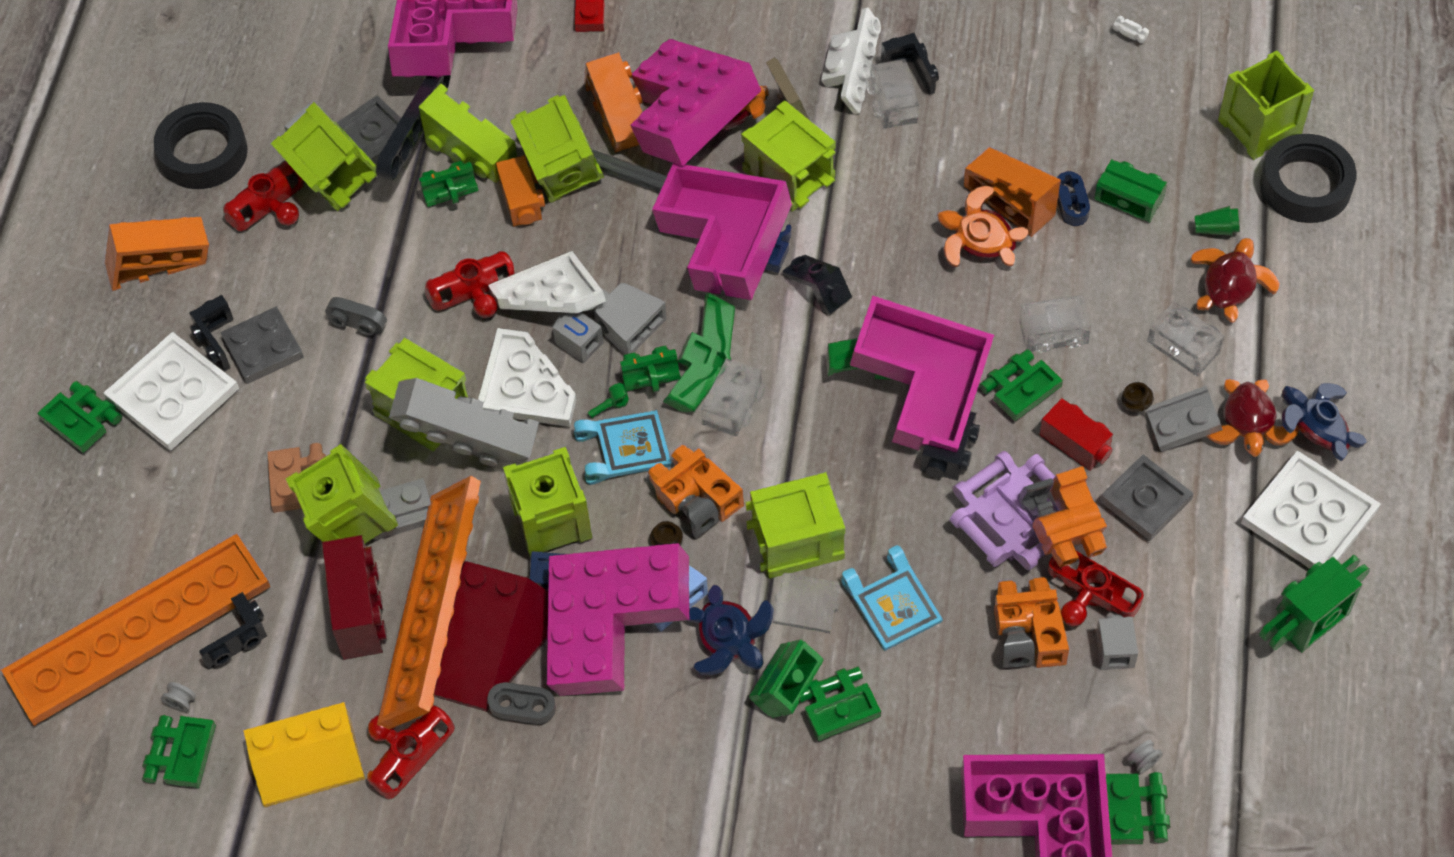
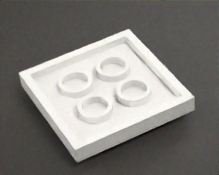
(171, 391)
(1310, 512)

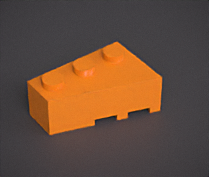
(614, 98)
(1020, 191)
(153, 247)

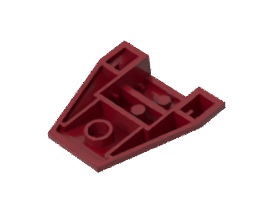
(492, 634)

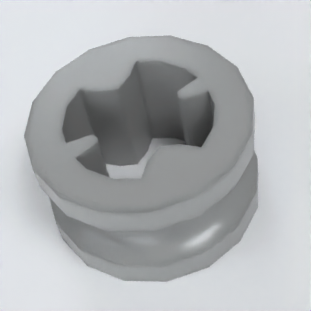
(178, 697)
(1145, 756)

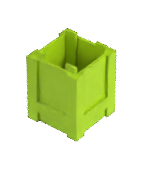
(1265, 104)
(556, 148)
(790, 150)
(325, 157)
(406, 363)
(341, 498)
(548, 502)
(796, 525)

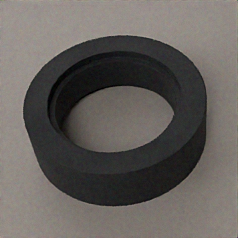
(195, 117)
(1316, 149)

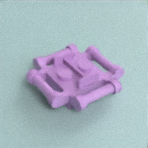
(998, 511)

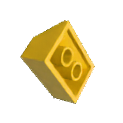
(304, 754)

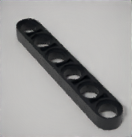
(407, 131)

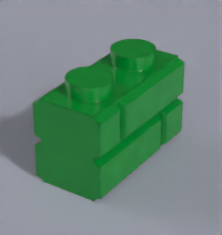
(1130, 190)
(786, 678)

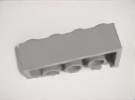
(462, 423)

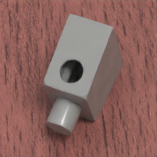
(629, 317)

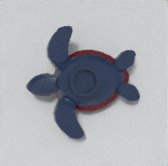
(1320, 418)
(729, 632)

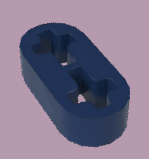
(1078, 197)

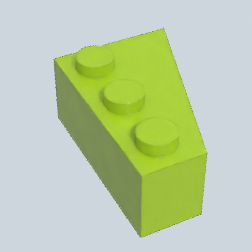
(462, 136)

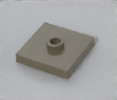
(786, 89)

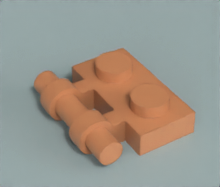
(284, 464)

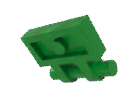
(1026, 390)
(75, 424)
(843, 710)
(188, 753)
(1125, 808)

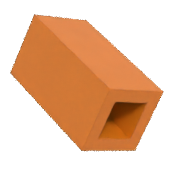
(519, 191)

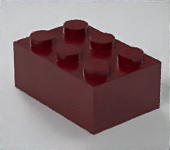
(354, 597)

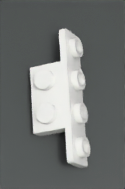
(851, 60)

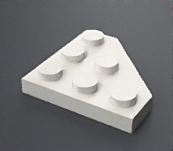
(550, 287)
(525, 381)

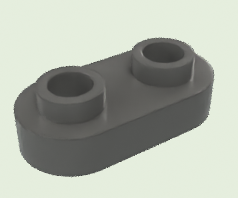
(355, 315)
(523, 701)

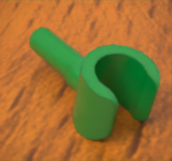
(618, 399)

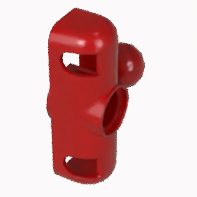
(264, 195)
(481, 274)
(1107, 596)
(418, 734)

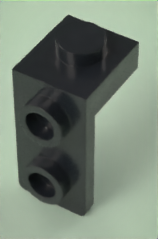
(909, 48)
(824, 279)
(207, 319)
(946, 463)
(241, 638)

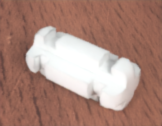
(1130, 29)

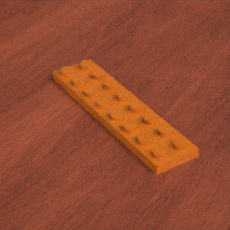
(429, 604)
(134, 629)

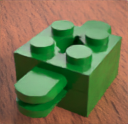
(1315, 603)

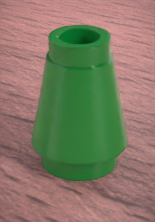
(1218, 222)

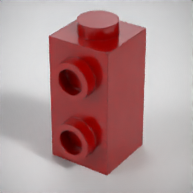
(1077, 434)

